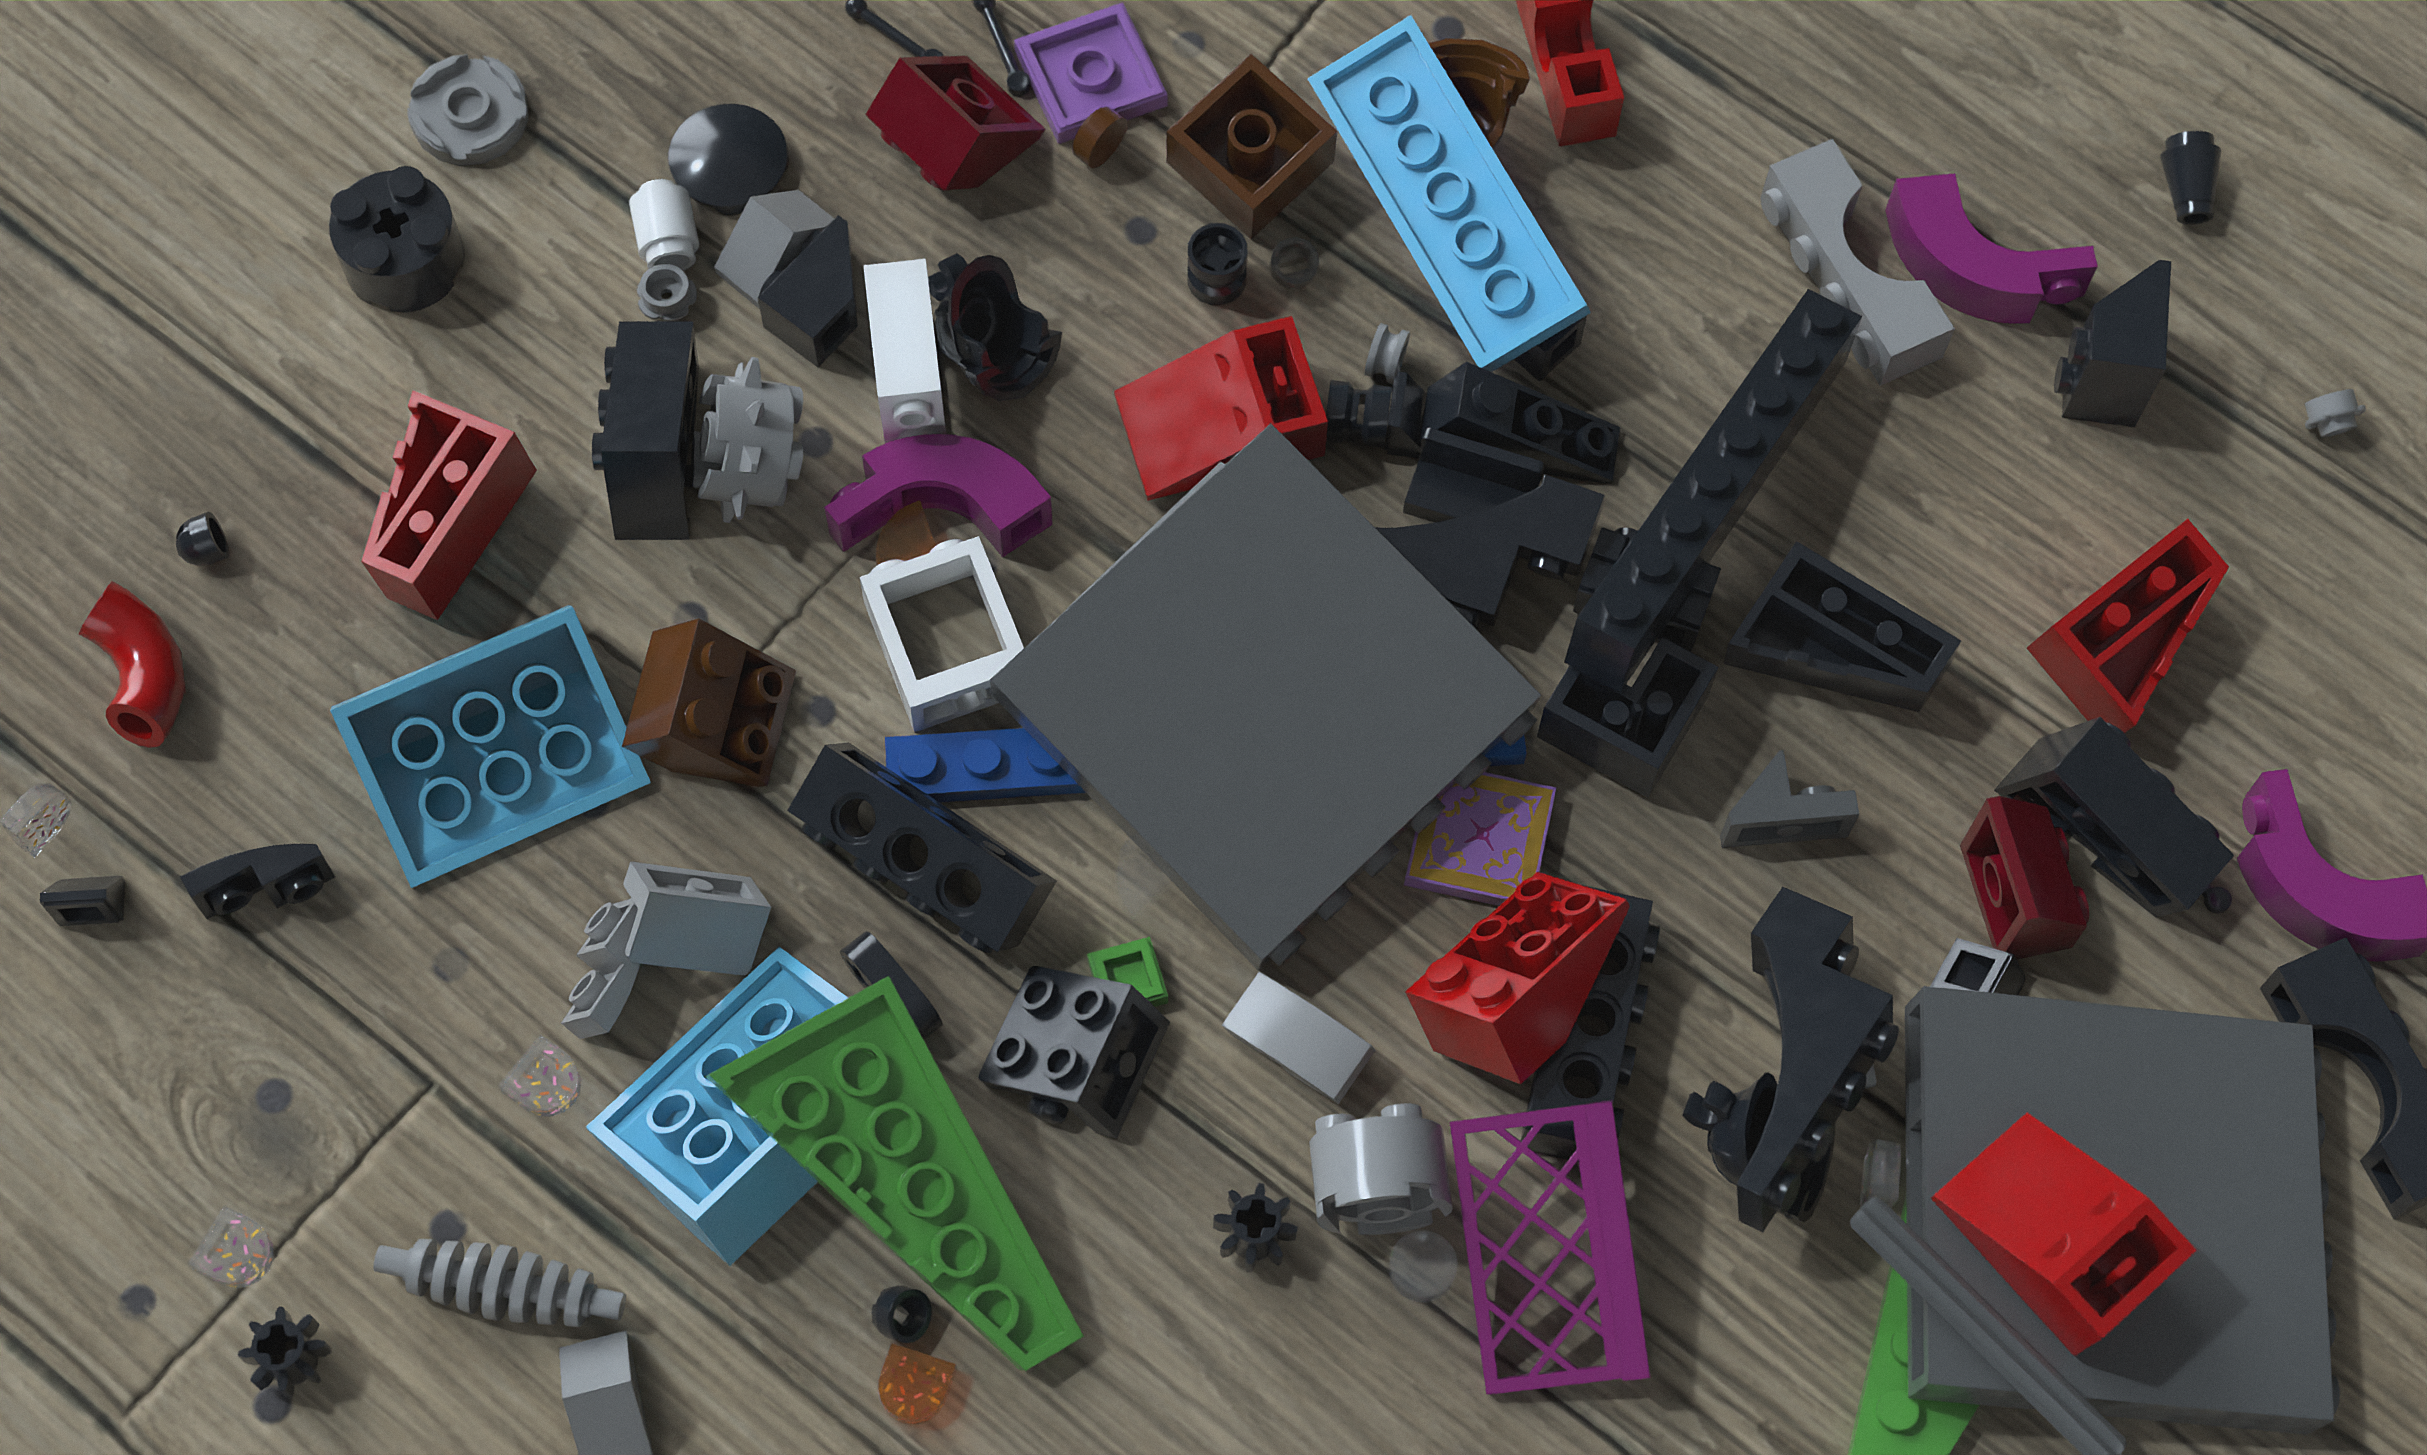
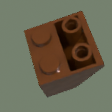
(709, 705)

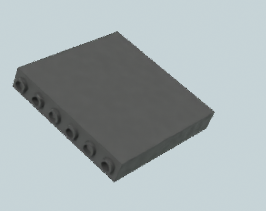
(1266, 697)
(2198, 1118)

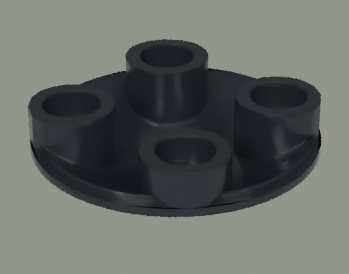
(728, 156)

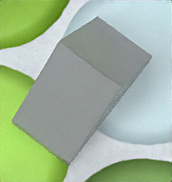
(768, 239)
(604, 1397)

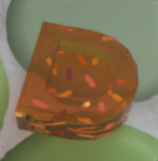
(914, 1385)

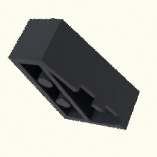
(648, 428)
(1840, 636)
(2121, 814)

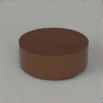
(1099, 137)

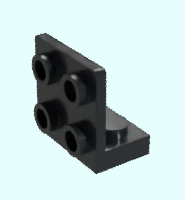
(1077, 1045)

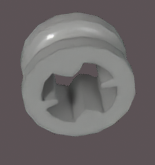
(1387, 353)

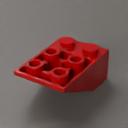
(1217, 402)
(1519, 977)
(2063, 1231)

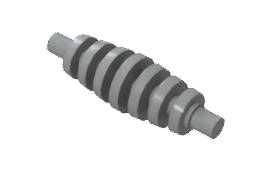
(499, 1282)

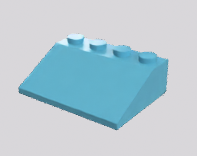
(489, 745)
(692, 1140)

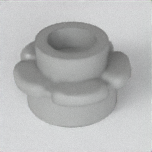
(661, 280)
(2333, 413)

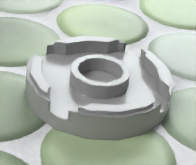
(468, 110)

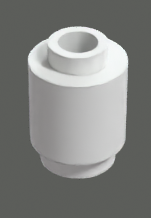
(664, 224)

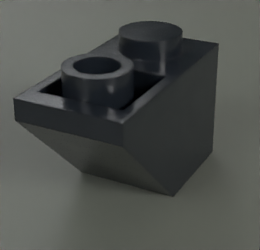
(814, 297)

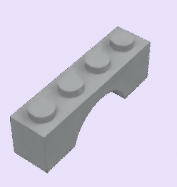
(1900, 320)

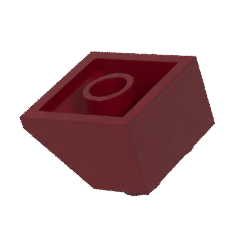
(951, 120)
(2023, 879)

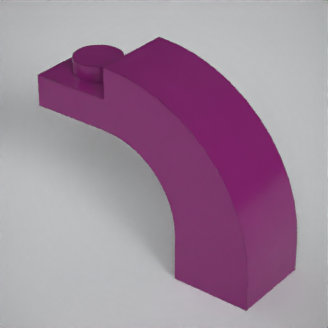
(1970, 270)
(946, 475)
(2315, 899)

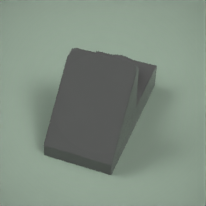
(1774, 816)

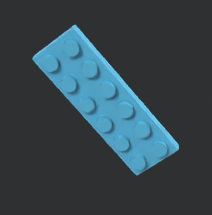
(1448, 196)

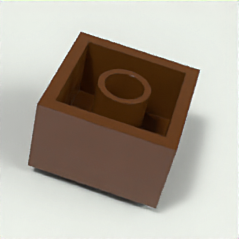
(1251, 146)

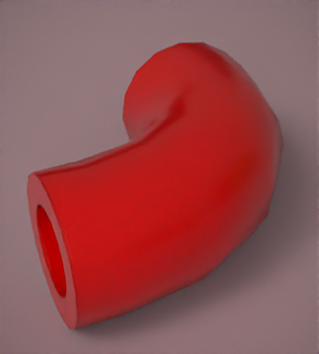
(146, 662)

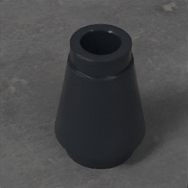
(2192, 174)

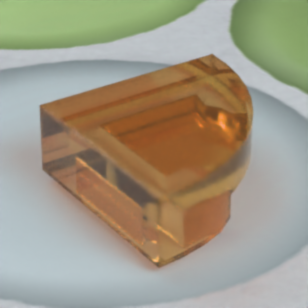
(905, 535)

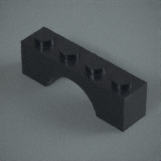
(2340, 1000)

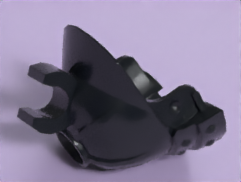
(989, 330)
(1734, 1132)

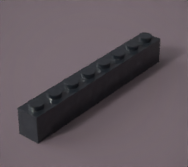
(1711, 491)

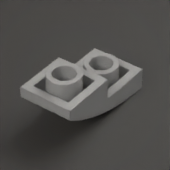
(604, 990)
(1298, 1037)

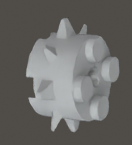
(746, 441)

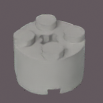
(1379, 1171)

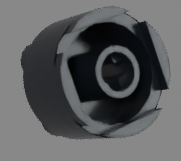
(396, 239)

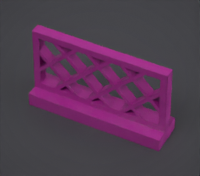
(1609, 1243)

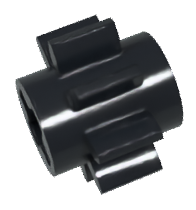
(1273, 1230)
(270, 1341)

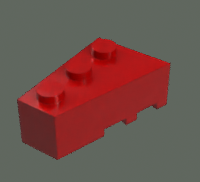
(443, 504)
(2127, 632)

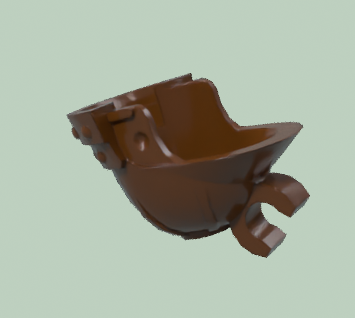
(1485, 79)

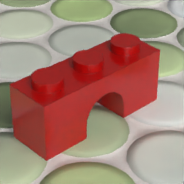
(1573, 75)

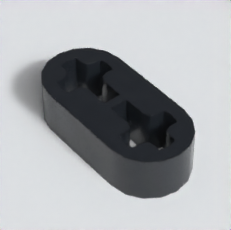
(872, 963)

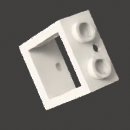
(904, 349)
(959, 688)

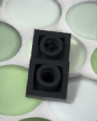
(285, 871)

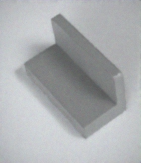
(694, 919)

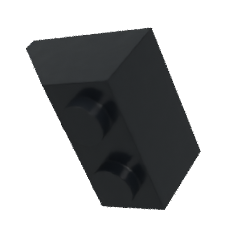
(2118, 352)

